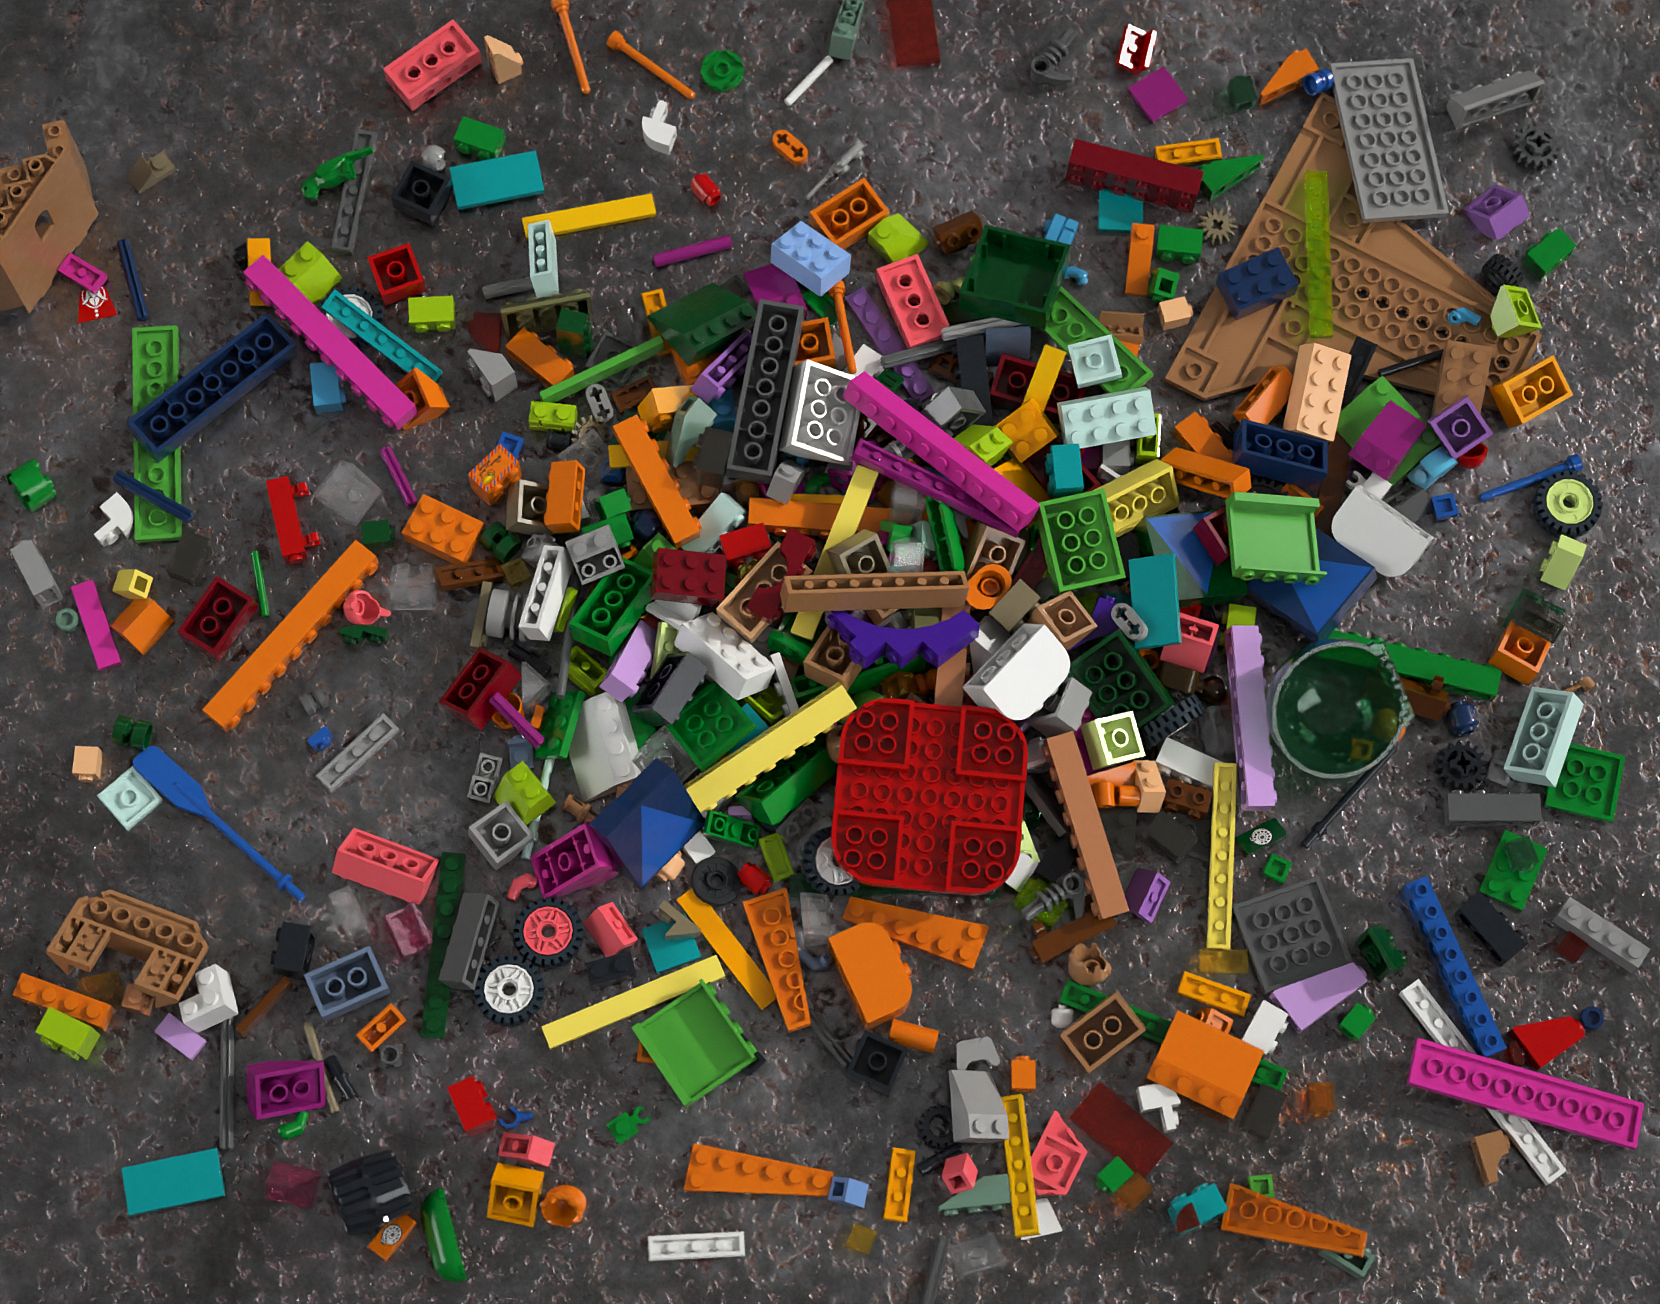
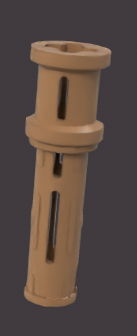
(578, 809)

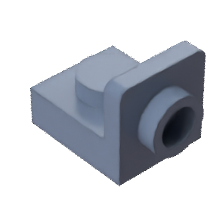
(520, 750)

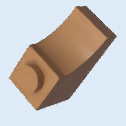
(1488, 1152)

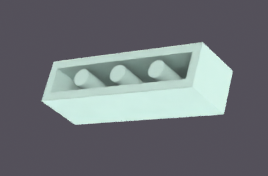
(543, 259)

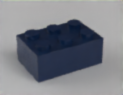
(1257, 283)

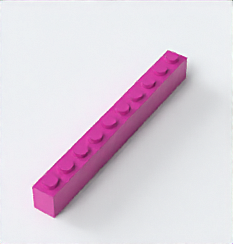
(330, 343)
(941, 451)

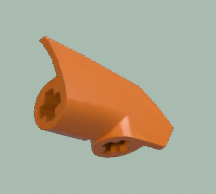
(1115, 787)

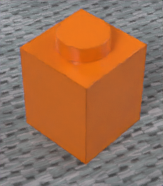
(1022, 1074)

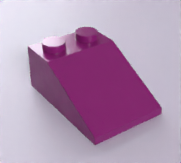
(773, 285)
(1388, 440)
(284, 1087)

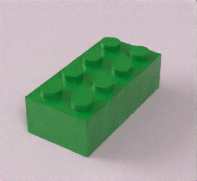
(613, 608)

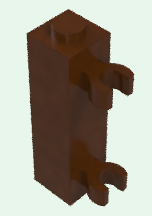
(1425, 699)
(1062, 940)

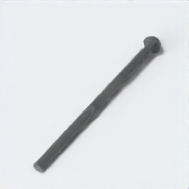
(568, 640)

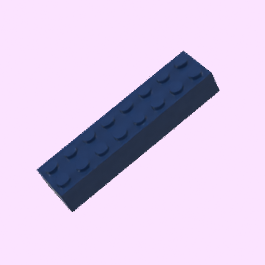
(212, 387)

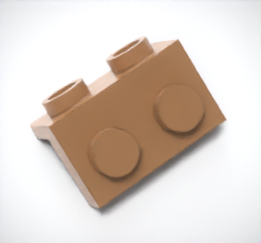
(1124, 326)

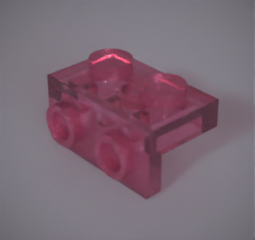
(408, 930)
(292, 1184)

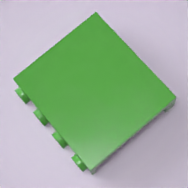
(1273, 538)
(695, 1043)

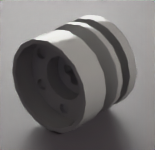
(505, 615)

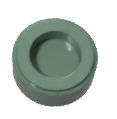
(67, 620)

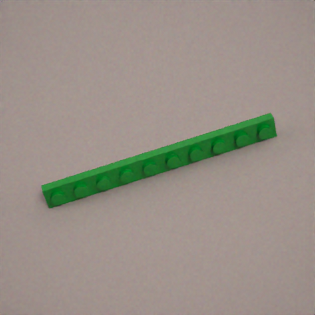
(1086, 998)

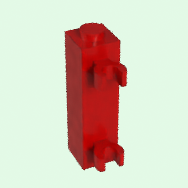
(286, 519)

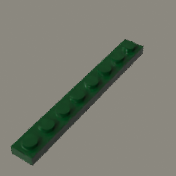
(446, 912)

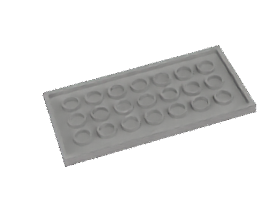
(1388, 140)

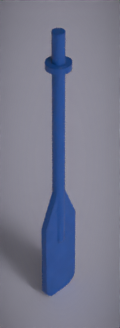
(189, 796)

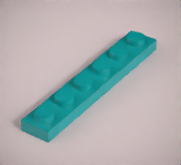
(378, 336)

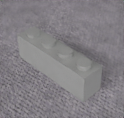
(1601, 935)

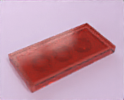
(913, 32)
(1121, 1130)

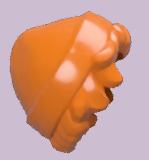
(563, 1206)

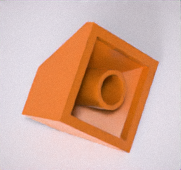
(425, 395)

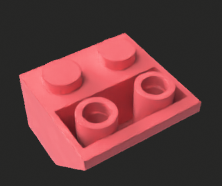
(1196, 644)

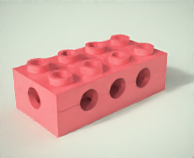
(432, 65)
(918, 292)

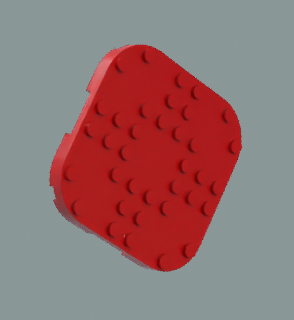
(929, 797)

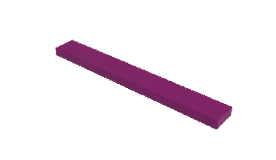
(926, 483)

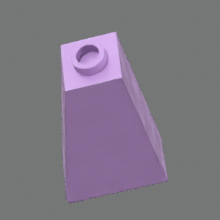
(1317, 995)

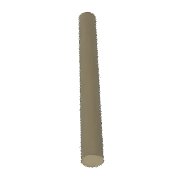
(317, 1056)

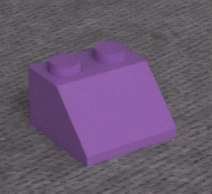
(1497, 211)

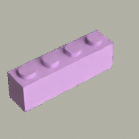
(630, 662)

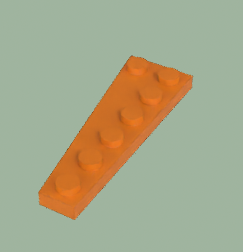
(931, 933)
(776, 940)
(736, 1172)
(1277, 1221)

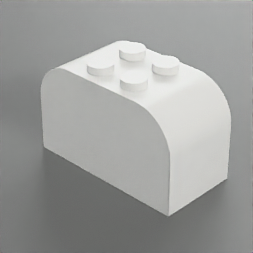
(1379, 533)
(1021, 673)

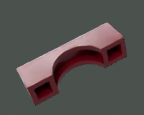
(796, 551)

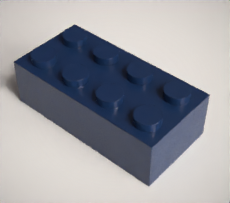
(1281, 454)

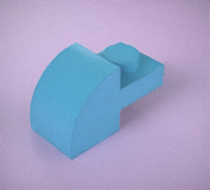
(1432, 468)

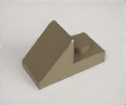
(149, 172)
(682, 927)

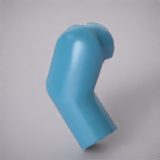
(1077, 273)
(1462, 315)

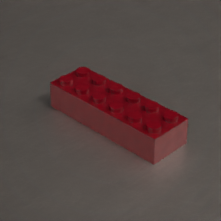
(1134, 174)

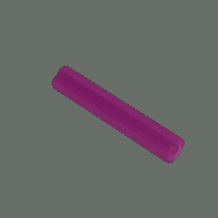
(398, 476)
(516, 720)

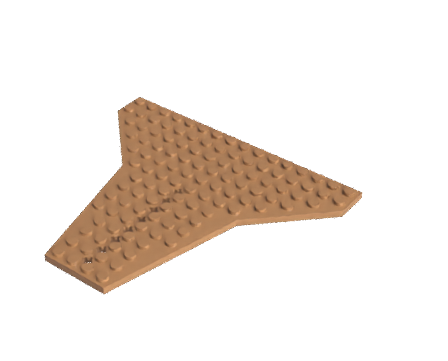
(1373, 257)

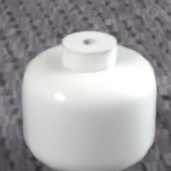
(1062, 1016)

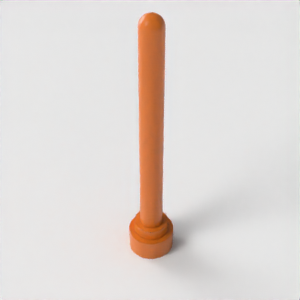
(561, 9)
(617, 42)
(837, 293)

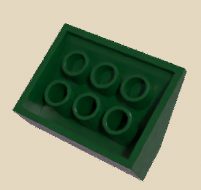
(704, 322)
(1120, 681)

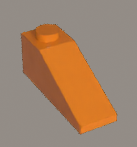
(1289, 75)
(1139, 259)

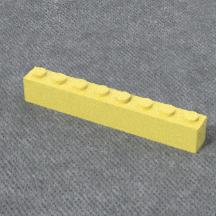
(769, 747)

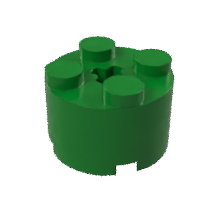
(30, 485)

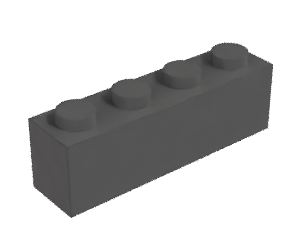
(1492, 808)
(469, 941)

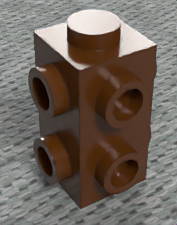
(957, 232)
(1186, 799)

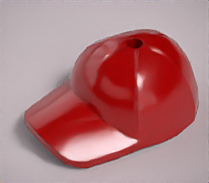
(1473, 458)

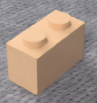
(1150, 786)

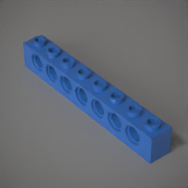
(1453, 968)

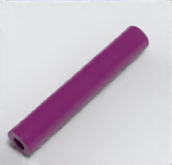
(692, 251)

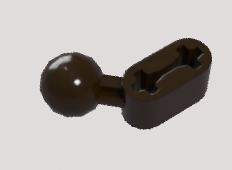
(1211, 689)

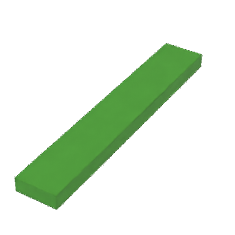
(603, 370)

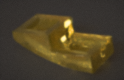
(1224, 961)

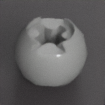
(433, 157)

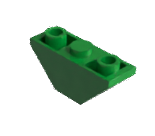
(730, 830)

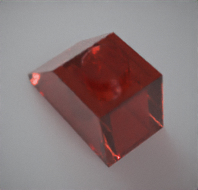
(487, 331)

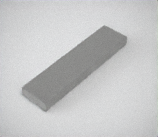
(357, 753)

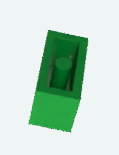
(479, 139)
(1179, 244)
(1549, 253)

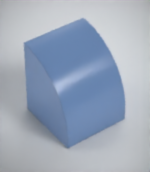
(848, 1191)

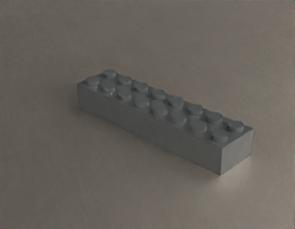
(765, 391)

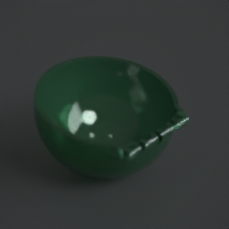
(1337, 707)

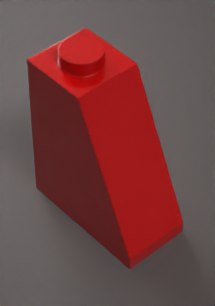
(1547, 1039)

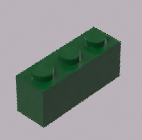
(574, 334)

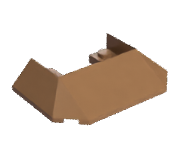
(133, 927)

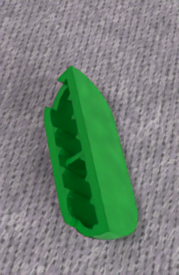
(945, 535)
(441, 1237)

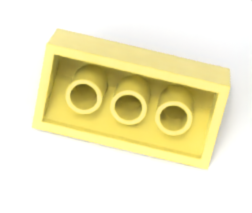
(1141, 493)

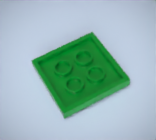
(711, 725)
(1587, 784)

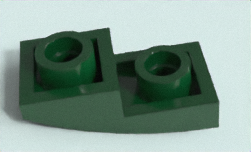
(356, 634)

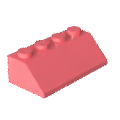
(385, 866)

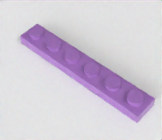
(887, 343)

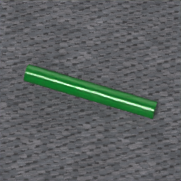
(259, 583)

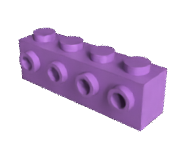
(724, 370)

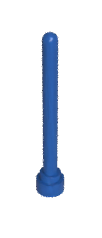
(1572, 463)

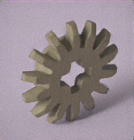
(1215, 234)
(588, 426)

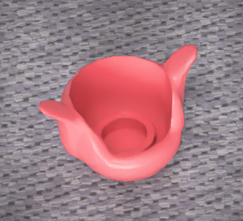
(362, 608)

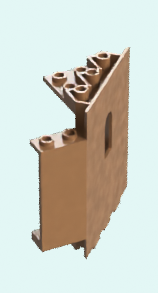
(42, 183)

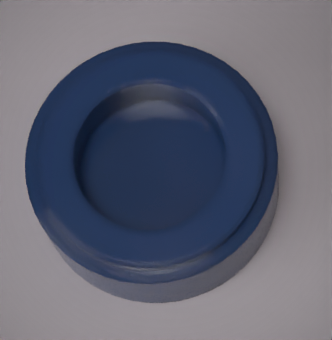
(1591, 1018)

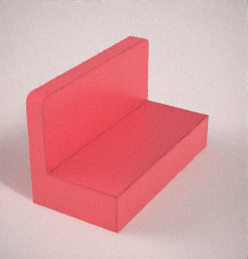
(610, 929)

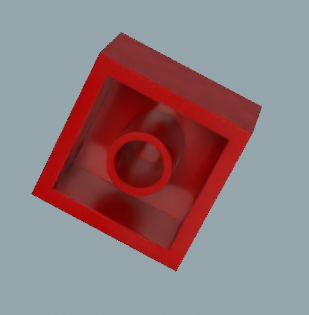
(396, 274)
(744, 545)
(471, 1107)

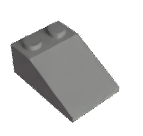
(977, 1108)

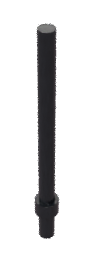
(1320, 828)

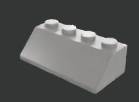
(1494, 98)

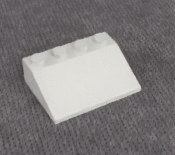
(817, 417)
(603, 747)

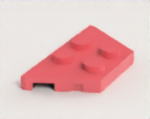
(1056, 1158)

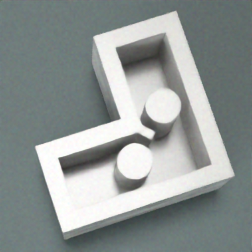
(214, 1001)

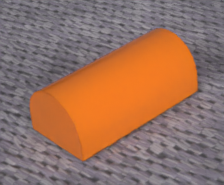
(381, 1027)
(913, 1036)

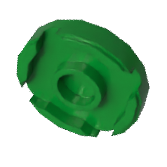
(722, 70)

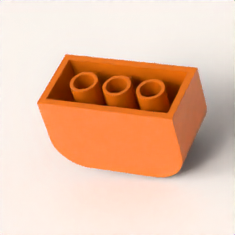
(872, 972)

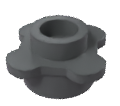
(385, 1050)

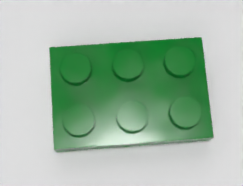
(559, 725)
(1509, 887)

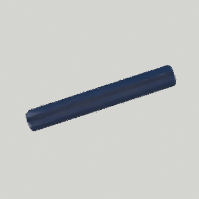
(132, 280)
(153, 496)

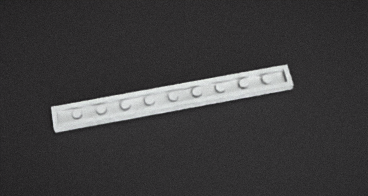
(1517, 1129)

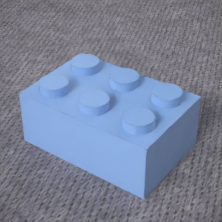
(810, 258)

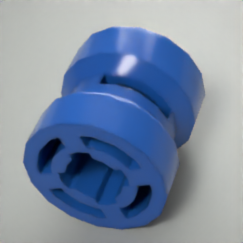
(1318, 81)

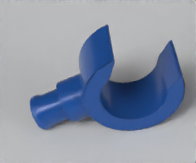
(520, 1117)

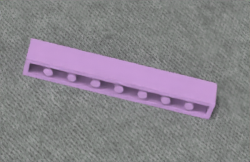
(1249, 718)

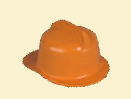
(988, 586)

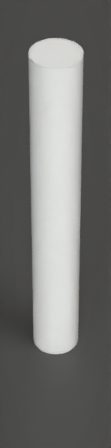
(814, 74)

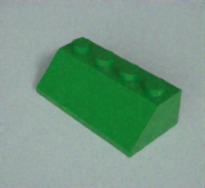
(787, 784)

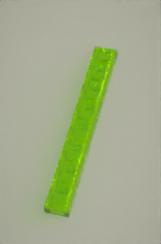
(1318, 255)

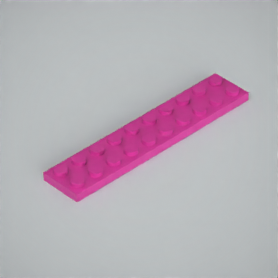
(1525, 1094)

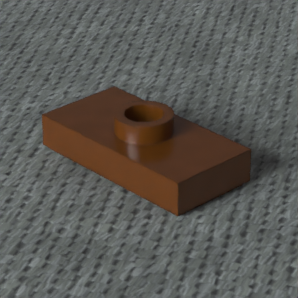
(632, 394)

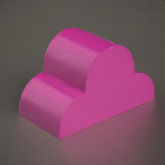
(573, 863)

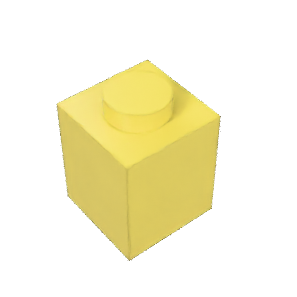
(132, 584)

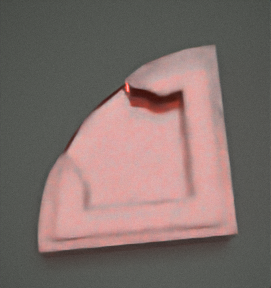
(1186, 1219)

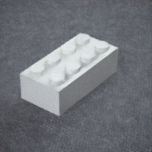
(728, 656)

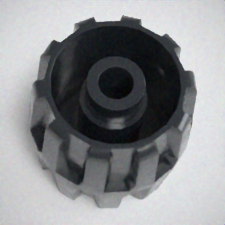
(369, 1192)

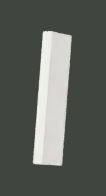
(696, 1246)

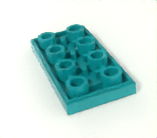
(497, 180)
(1156, 599)
(173, 1182)

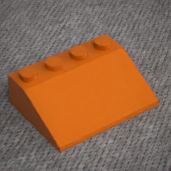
(1205, 1064)

